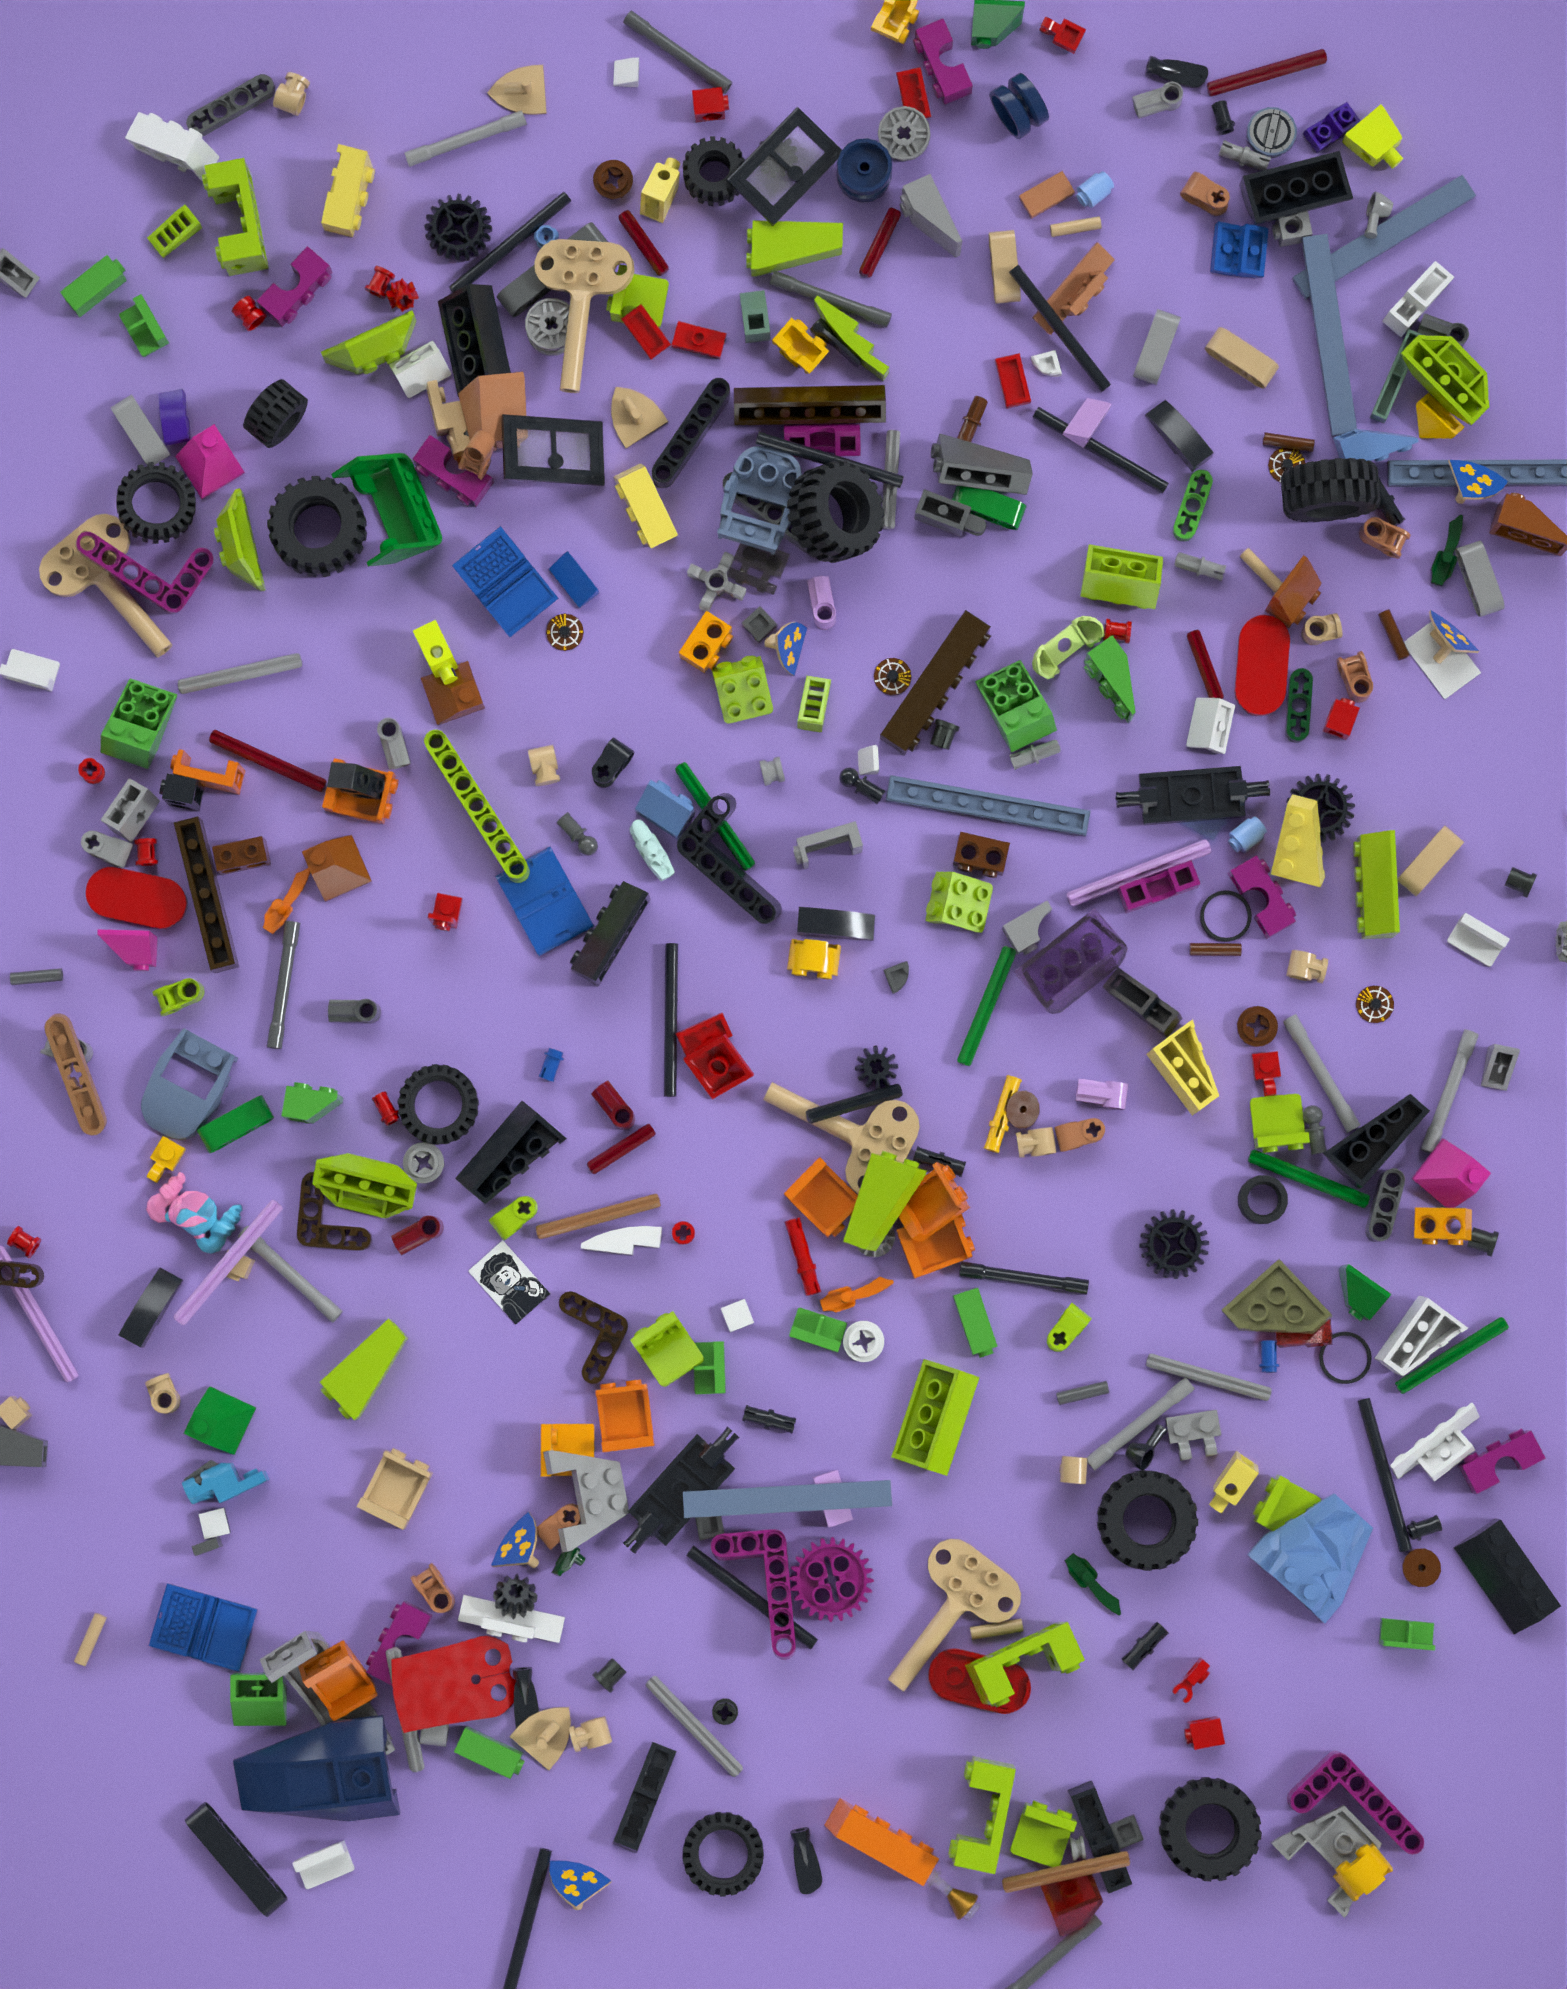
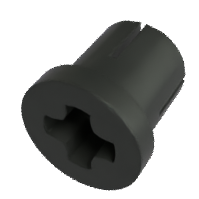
(943, 734)
(1520, 881)
(1483, 1240)
(609, 1675)
(732, 1707)

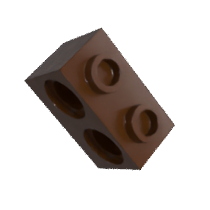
(982, 847)
(241, 855)

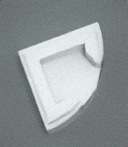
(1047, 364)

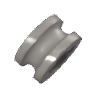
(1077, 1848)

